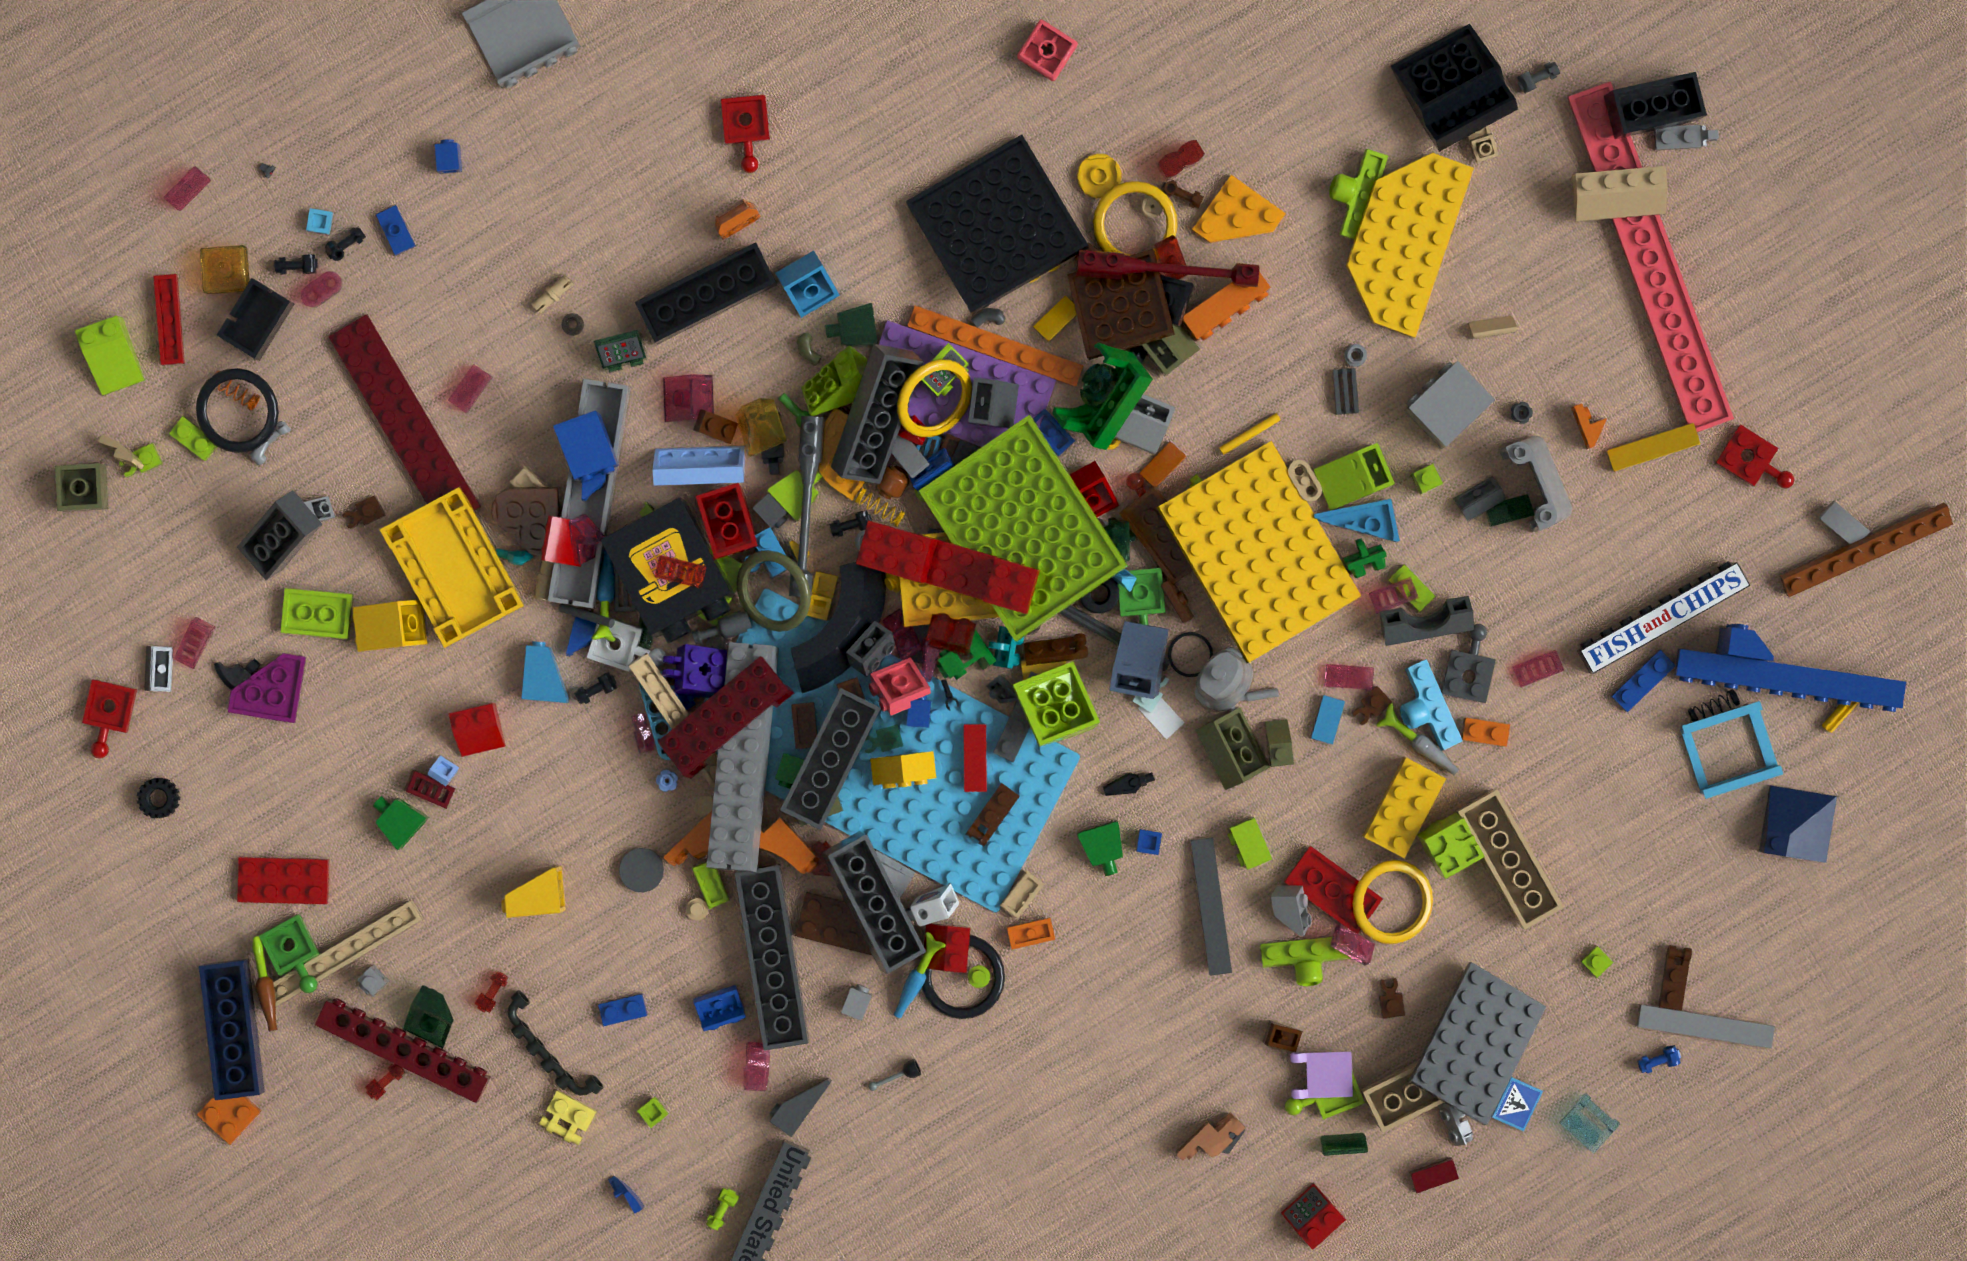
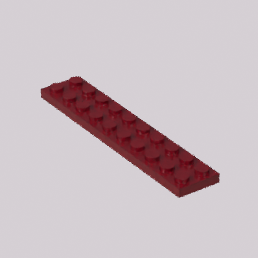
(399, 411)

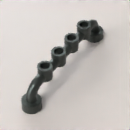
(537, 1047)

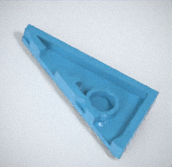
(1369, 518)

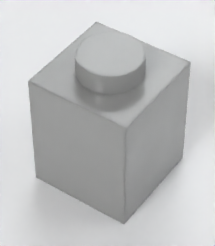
(857, 1002)

